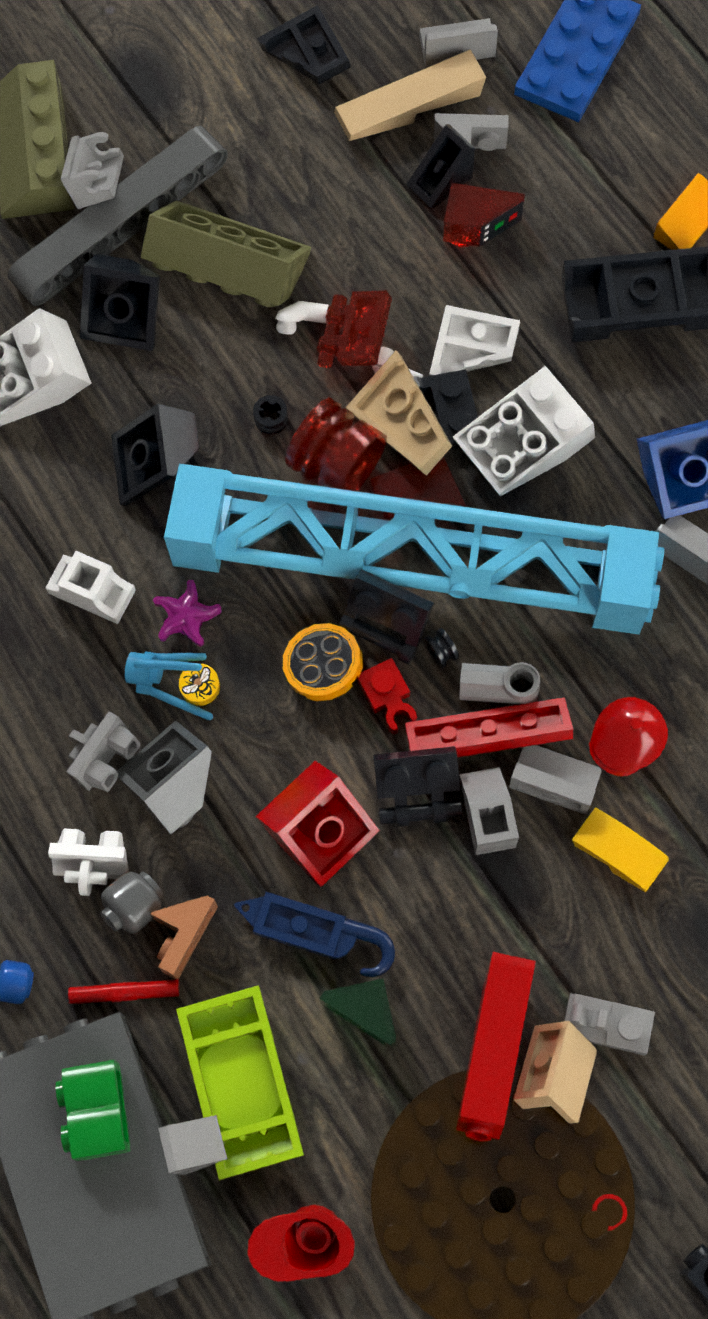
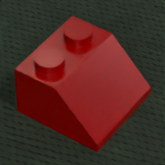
(318, 822)

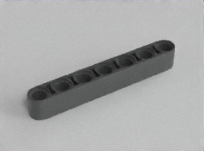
(112, 222)

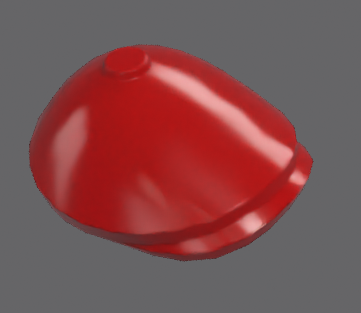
(628, 736)

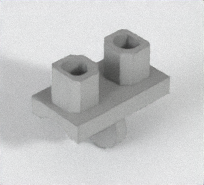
(97, 748)

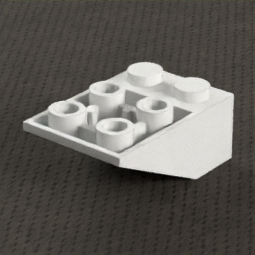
(38, 366)
(526, 433)

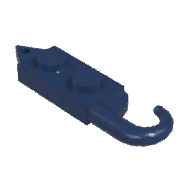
(314, 929)

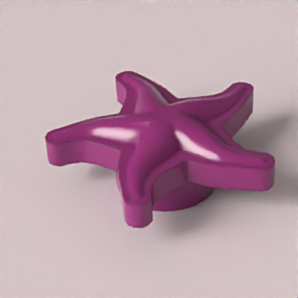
(185, 614)

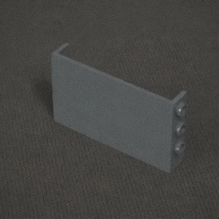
(103, 1222)

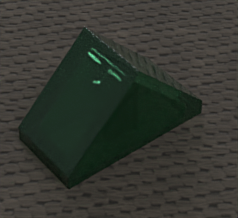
(364, 1007)

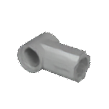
(494, 683)

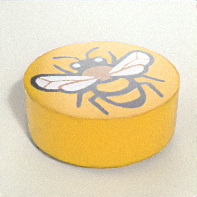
(199, 686)

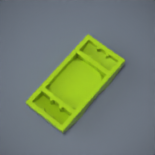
(240, 1080)

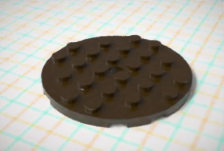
(474, 1263)

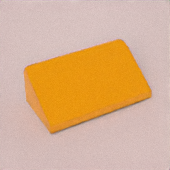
(686, 217)

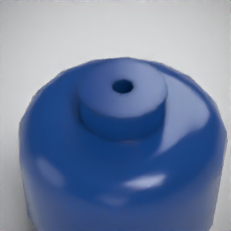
(15, 981)

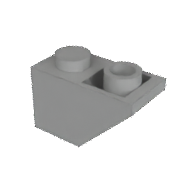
(489, 811)

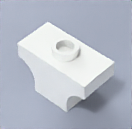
(91, 586)

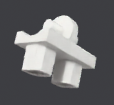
(88, 863)

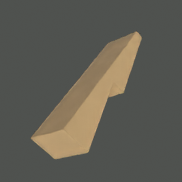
(400, 101)

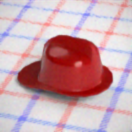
(301, 1245)

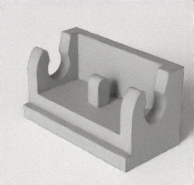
(91, 173)

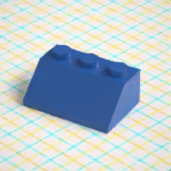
(677, 468)

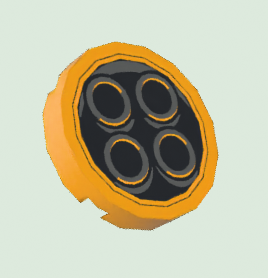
(322, 662)

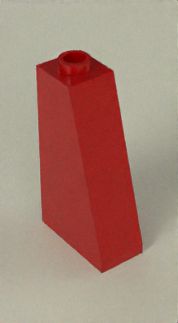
(495, 1047)

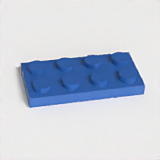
(576, 54)

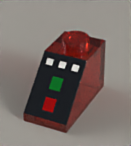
(480, 214)

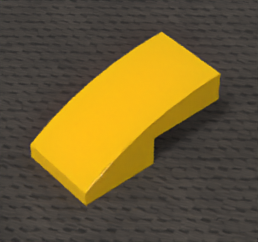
(621, 849)

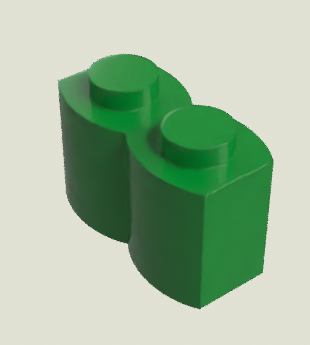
(94, 1110)

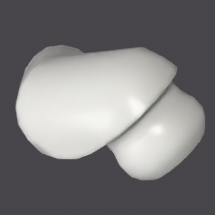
(297, 312)

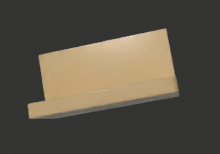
(556, 1070)

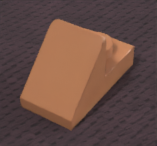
(189, 922)

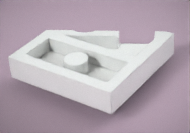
(473, 341)

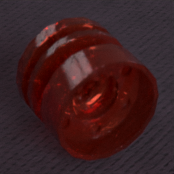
(335, 449)

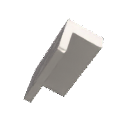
(449, 40)
(685, 546)
(555, 778)

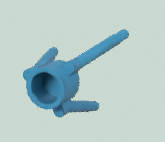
(148, 669)

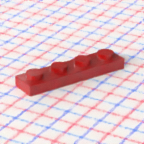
(494, 728)

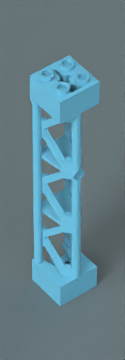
(621, 602)

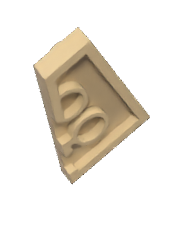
(399, 410)

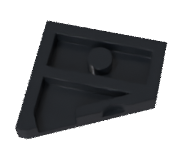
(307, 46)

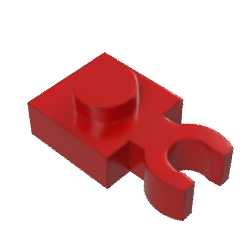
(386, 690)

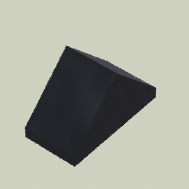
(445, 163)

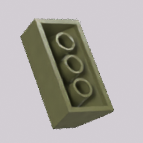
(32, 141)
(224, 253)

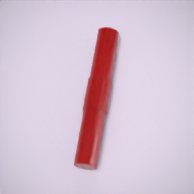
(124, 991)

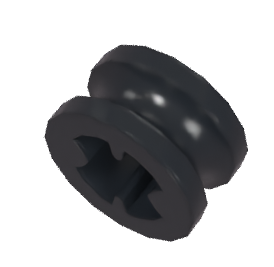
(266, 424)
(441, 648)

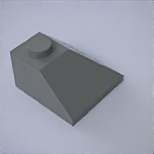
(169, 776)

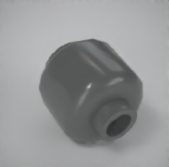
(130, 902)

